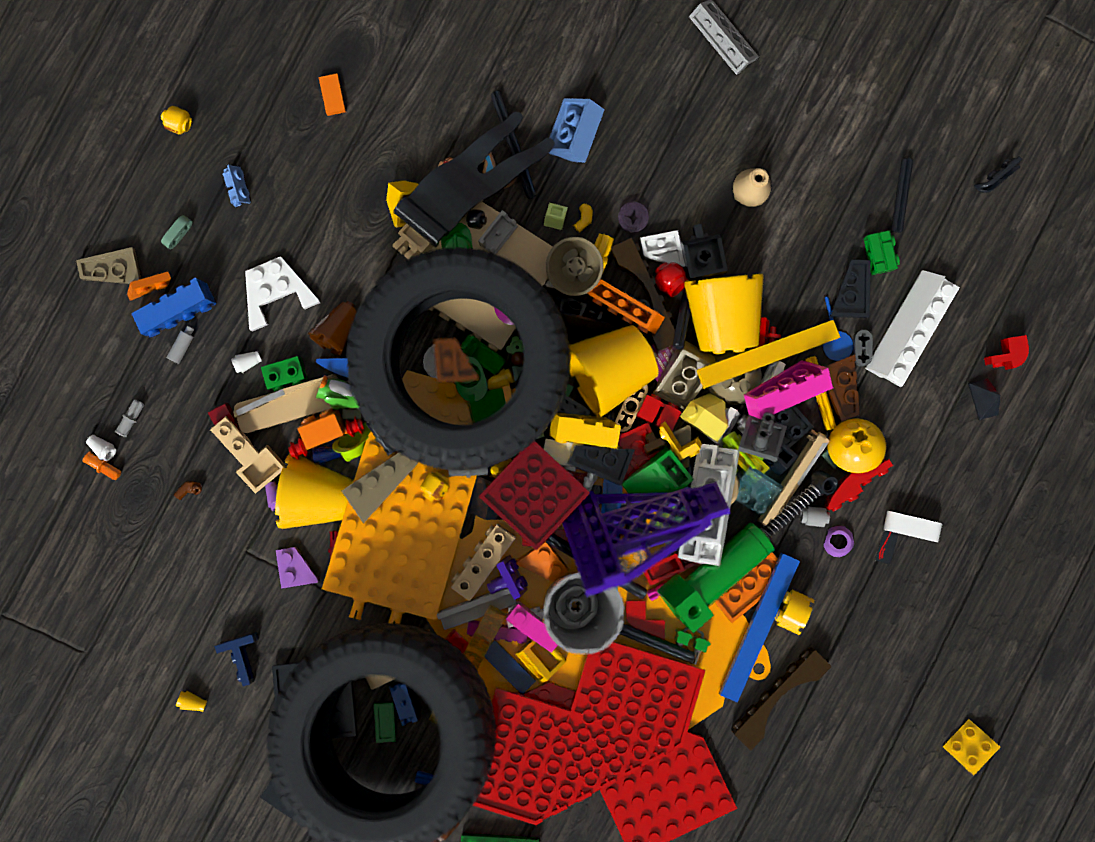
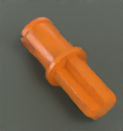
(102, 466)

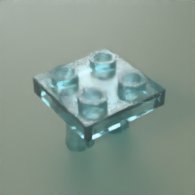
(757, 490)

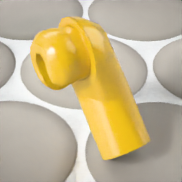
(586, 217)

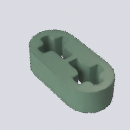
(176, 232)

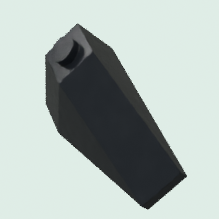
(586, 317)

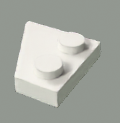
(663, 248)

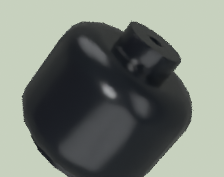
(476, 219)

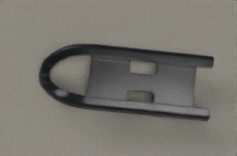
(997, 177)

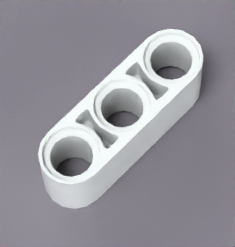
(912, 526)

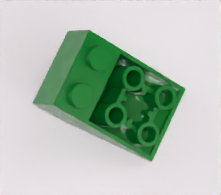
(659, 475)

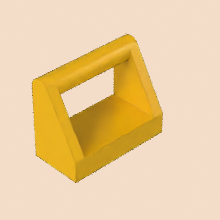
(535, 666)

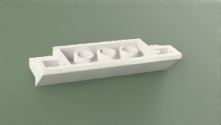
(912, 327)
(711, 466)

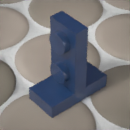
(240, 656)

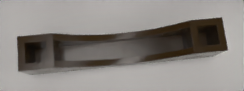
(628, 260)
(808, 668)

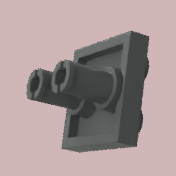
(762, 437)

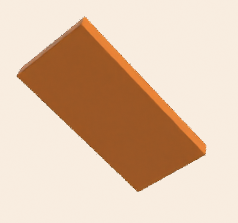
(747, 590)

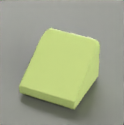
(555, 216)

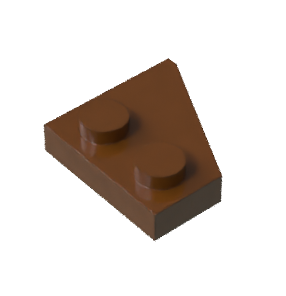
(451, 362)

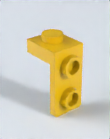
(689, 449)

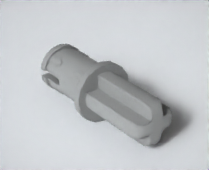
(129, 418)

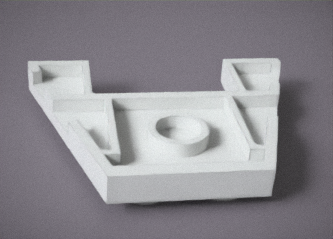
(272, 282)

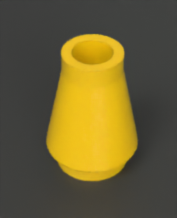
(502, 379)
(189, 701)

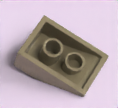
(680, 380)

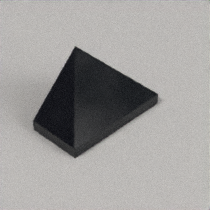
(985, 398)

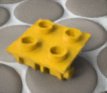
(971, 747)

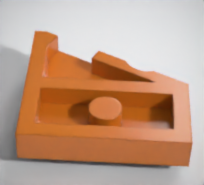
(146, 285)
(544, 562)

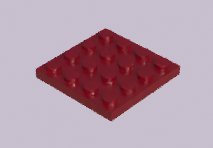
(534, 494)

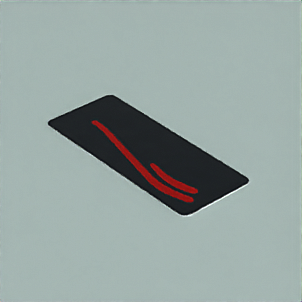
(887, 546)

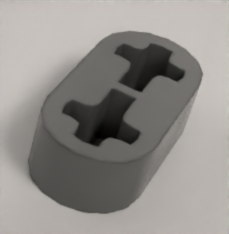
(867, 347)

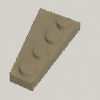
(374, 487)

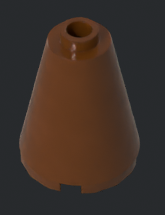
(334, 328)

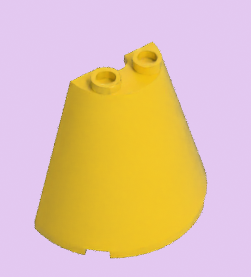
(309, 494)

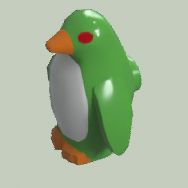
(336, 393)

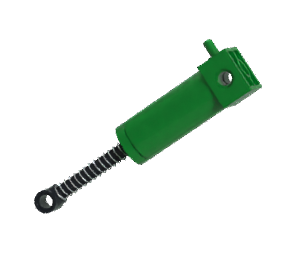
(693, 596)

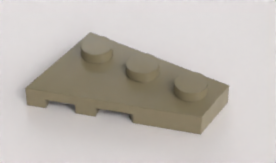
(112, 267)

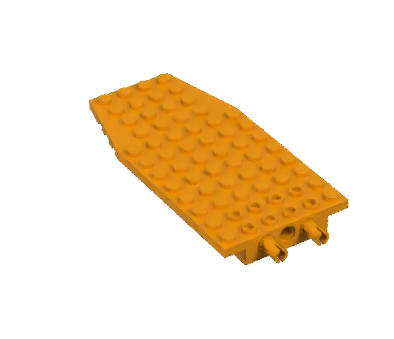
(408, 542)

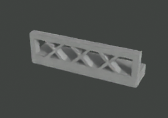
(722, 36)
(475, 608)

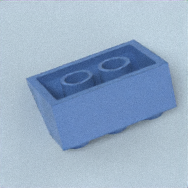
(575, 129)

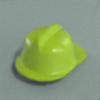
(350, 446)

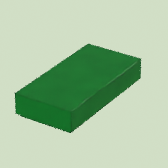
(385, 722)

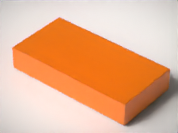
(332, 94)

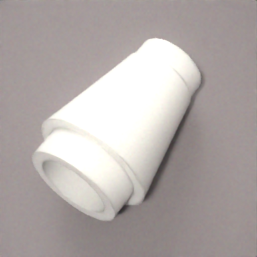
(245, 361)
(101, 448)

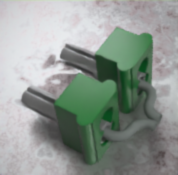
(700, 643)

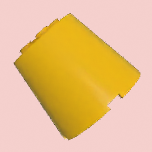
(726, 312)
(612, 367)

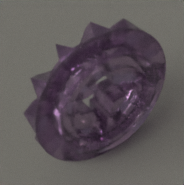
(640, 211)

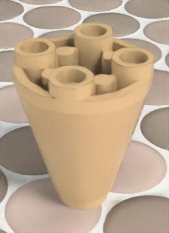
(748, 190)

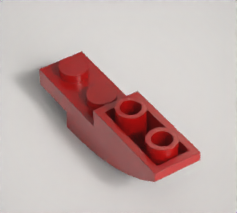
(850, 487)

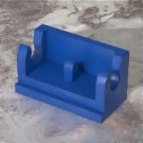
(404, 703)

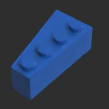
(174, 308)

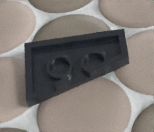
(602, 462)

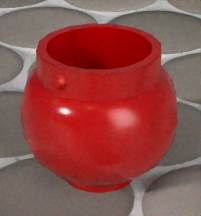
(670, 278)

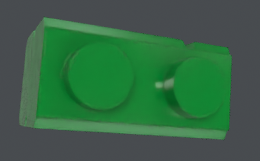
(881, 252)

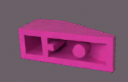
(530, 625)

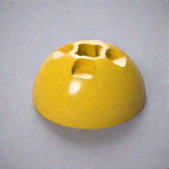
(850, 451)

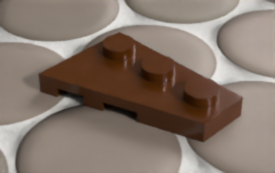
(844, 392)

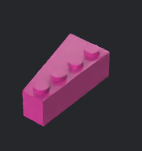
(788, 389)

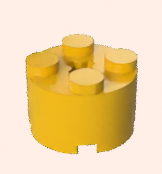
(794, 611)

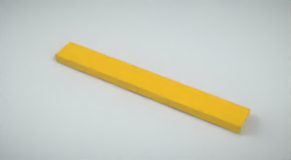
(767, 354)

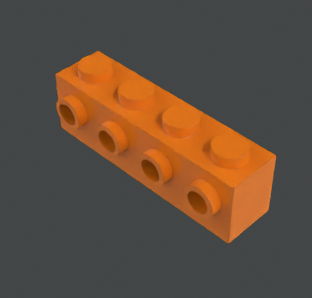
(629, 307)

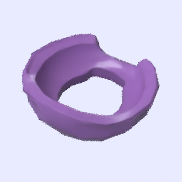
(839, 552)

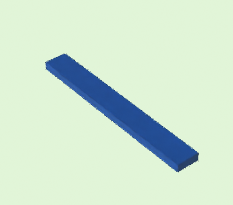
(759, 627)

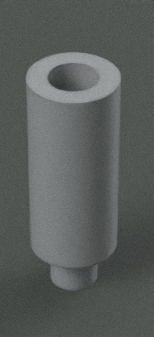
(180, 345)

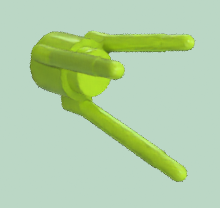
(732, 441)

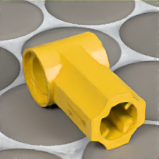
(604, 245)

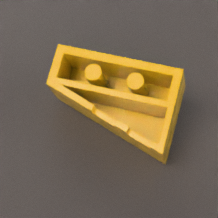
(585, 430)

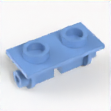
(234, 177)

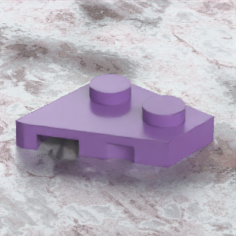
(294, 569)

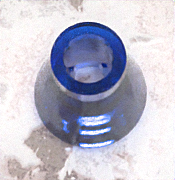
(324, 454)

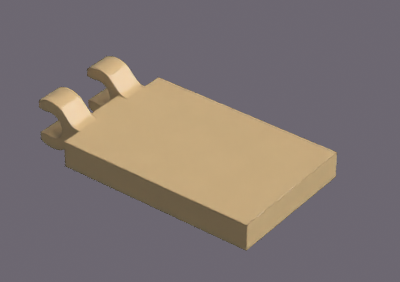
(412, 239)

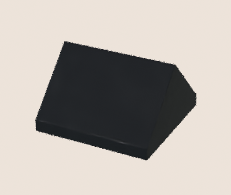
(477, 505)

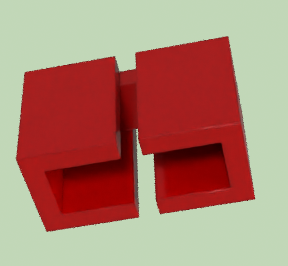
(651, 407)

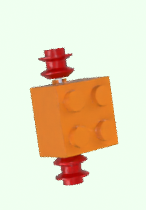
(323, 429)

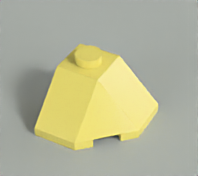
(707, 416)

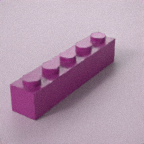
(508, 634)

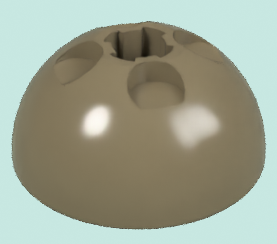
(564, 263)
(732, 391)

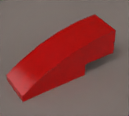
(667, 568)

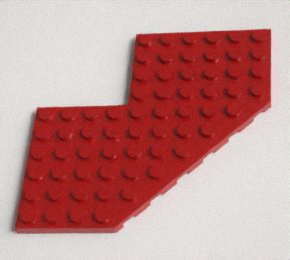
(622, 717)
(665, 795)

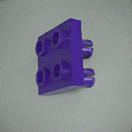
(509, 578)

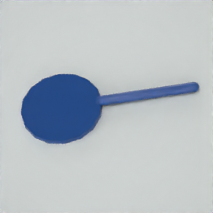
(838, 348)

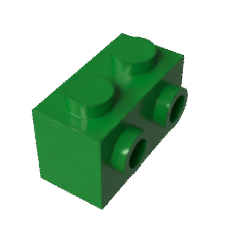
(284, 373)

